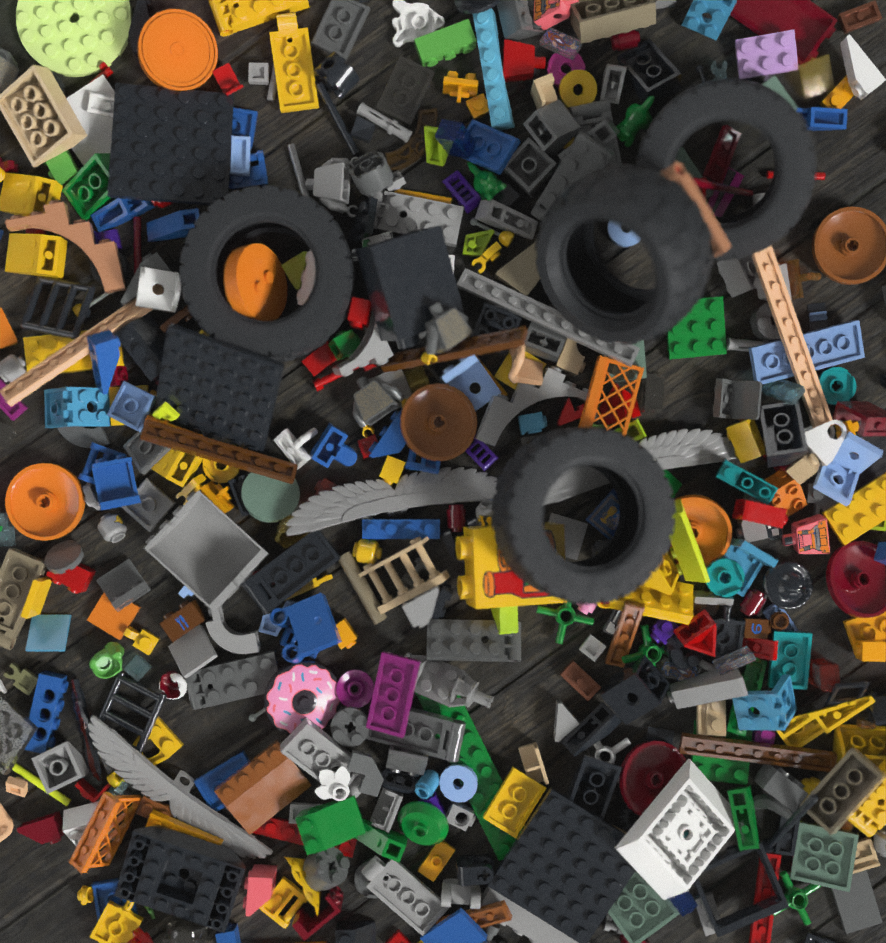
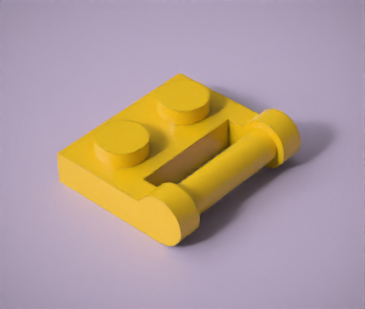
(280, 897)

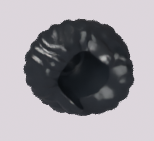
(788, 585)

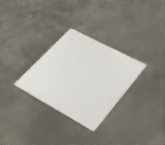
(96, 126)

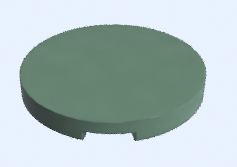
(269, 498)

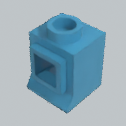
(532, 423)

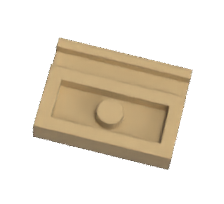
(711, 719)
(865, 855)

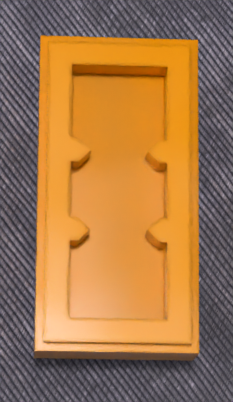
(436, 860)

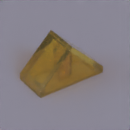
(416, 378)

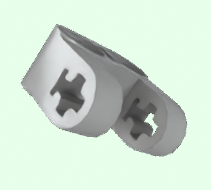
(456, 894)

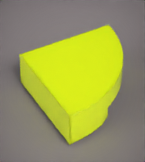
(166, 412)

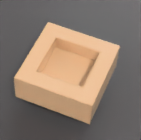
(17, 786)

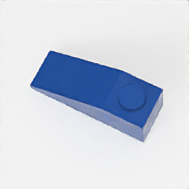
(104, 358)

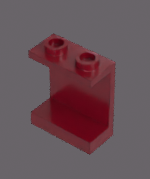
(871, 416)
(306, 926)

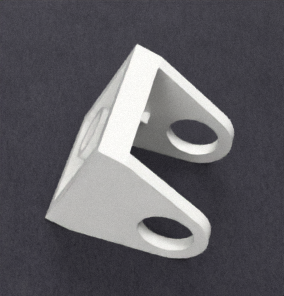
(168, 280)
(821, 444)

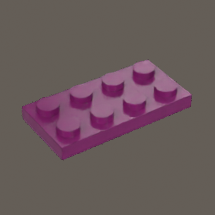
(393, 694)

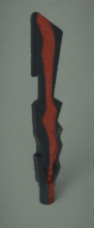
(83, 719)

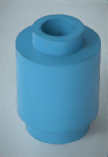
(427, 784)

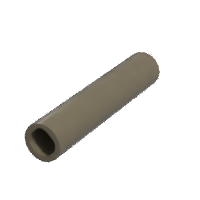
(361, 587)

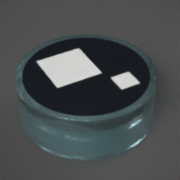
(773, 532)

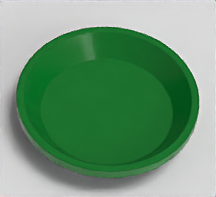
(423, 823)

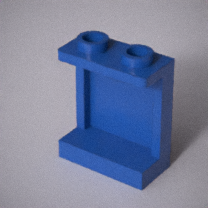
(115, 482)

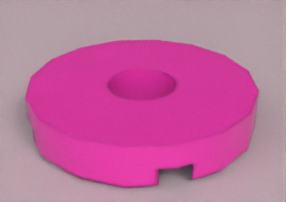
(557, 60)

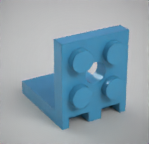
(712, 26)
(69, 407)
(750, 559)
(775, 707)

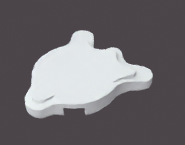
(414, 21)

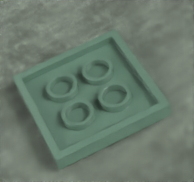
(824, 857)
(641, 910)

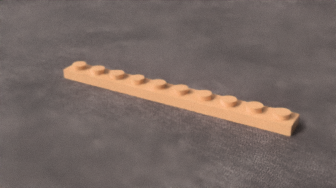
(791, 336)
(71, 352)

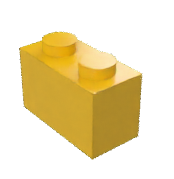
(746, 440)

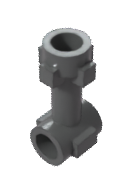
(407, 580)

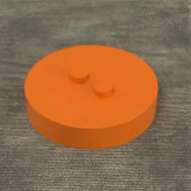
(177, 50)
(255, 282)

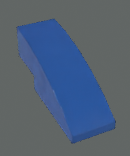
(824, 118)
(119, 212)

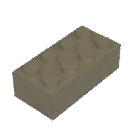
(610, 17)
(844, 790)

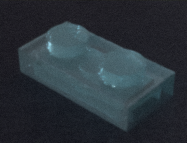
(784, 390)

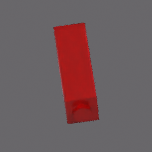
(760, 513)

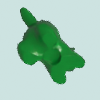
(636, 118)
(486, 182)

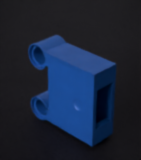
(311, 624)

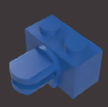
(332, 446)

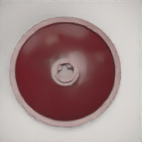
(857, 580)
(647, 772)

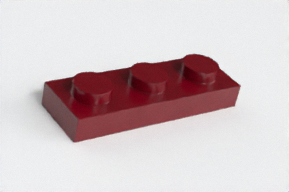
(722, 154)

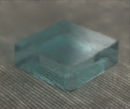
(137, 667)

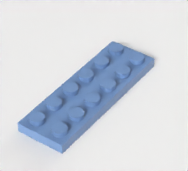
(826, 347)

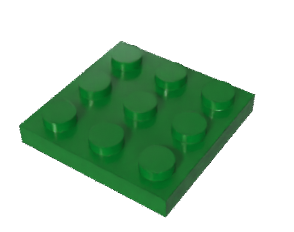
(699, 332)
(723, 769)

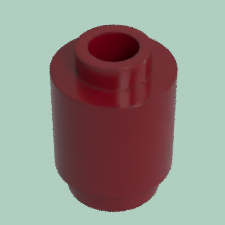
(625, 40)
(456, 518)
(752, 602)

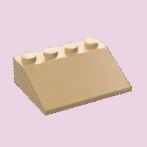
(40, 115)

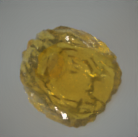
(281, 536)

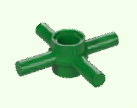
(564, 623)
(656, 652)
(801, 900)

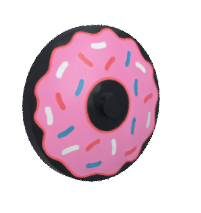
(299, 693)

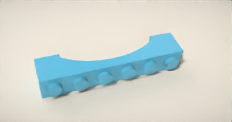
(494, 81)

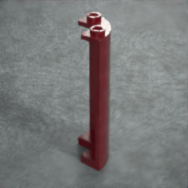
(774, 16)

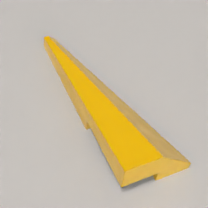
(810, 725)

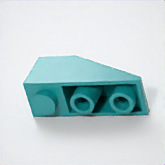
(746, 481)

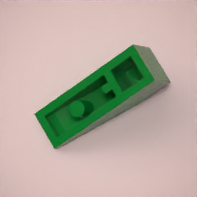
(744, 817)

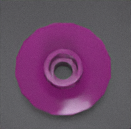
(362, 695)

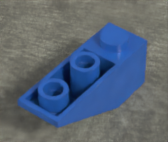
(172, 225)

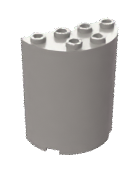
(206, 550)

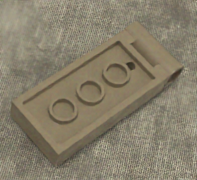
(15, 582)

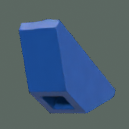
(391, 439)

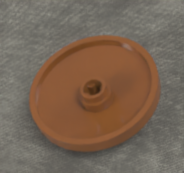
(850, 245)
(438, 422)

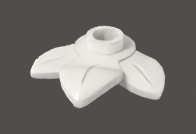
(332, 781)

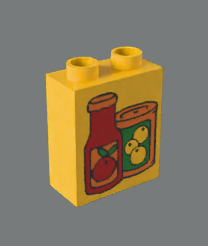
(488, 577)

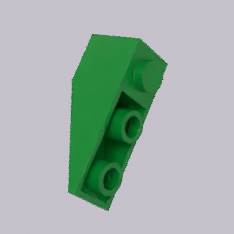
(385, 844)

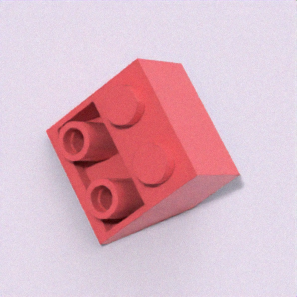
(260, 886)

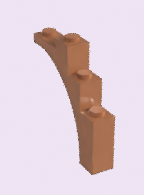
(57, 220)

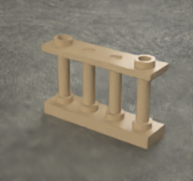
(419, 584)

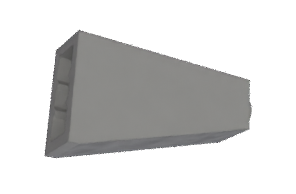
(707, 688)

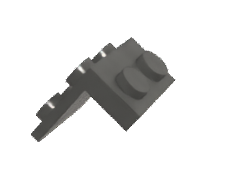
(737, 399)

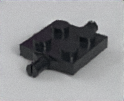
(728, 633)

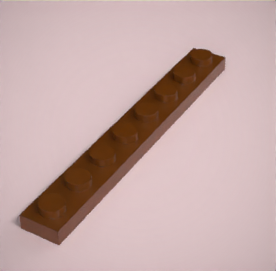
(468, 347)
(218, 451)
(757, 752)

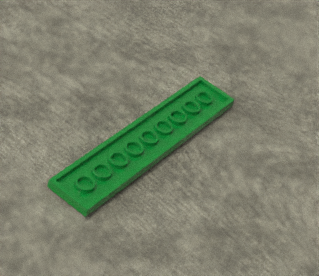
(475, 755)

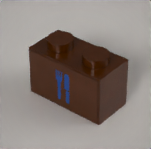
(183, 620)

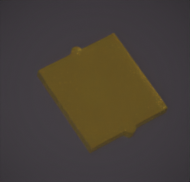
(816, 76)

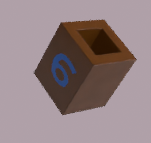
(756, 627)

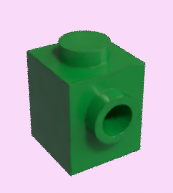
(344, 344)

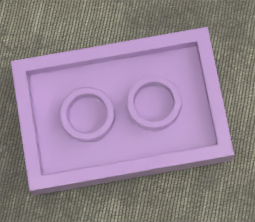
(766, 54)

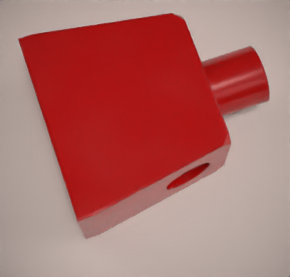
(520, 61)

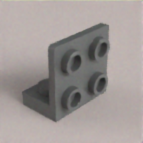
(123, 585)

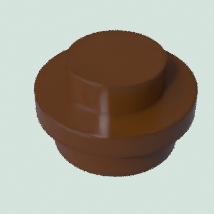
(779, 620)

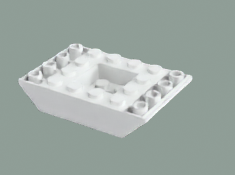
(656, 839)

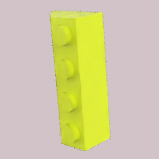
(686, 548)

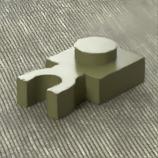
(24, 680)

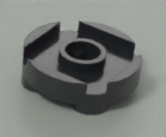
(677, 659)

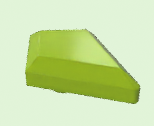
(476, 243)

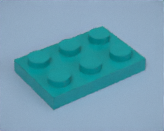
(792, 658)

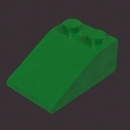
(89, 187)
(329, 824)

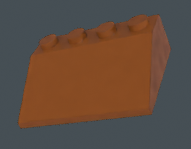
(262, 787)

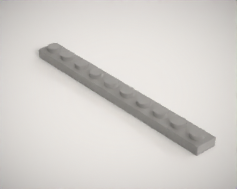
(541, 315)

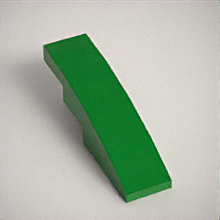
(753, 677)

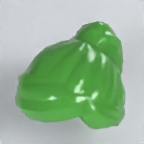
(108, 660)

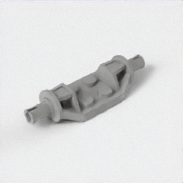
(444, 682)

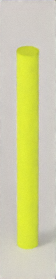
(37, 782)

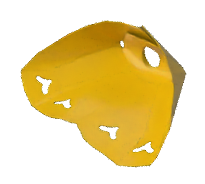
(312, 896)

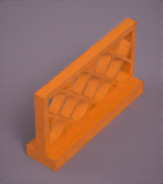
(595, 391)
(96, 833)

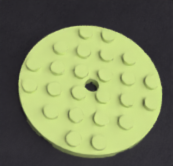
(78, 46)

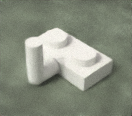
(293, 447)

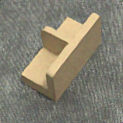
(543, 91)
(533, 762)

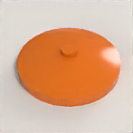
(45, 501)
(709, 525)

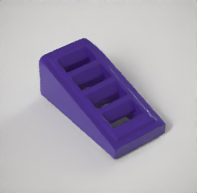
(471, 200)
(489, 462)

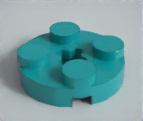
(843, 378)
(734, 581)

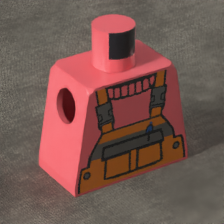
(551, 12)
(809, 536)

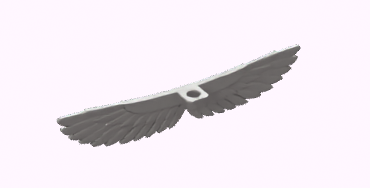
(670, 450)
(377, 497)
(159, 787)

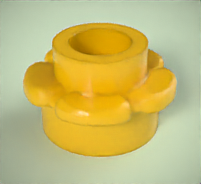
(85, 895)

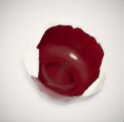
(173, 685)

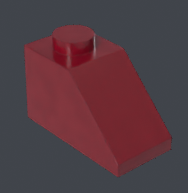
(43, 829)

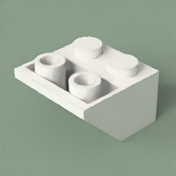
(76, 820)

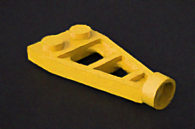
(164, 739)

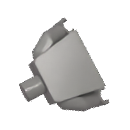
(332, 184)

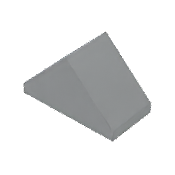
(612, 83)
(563, 722)

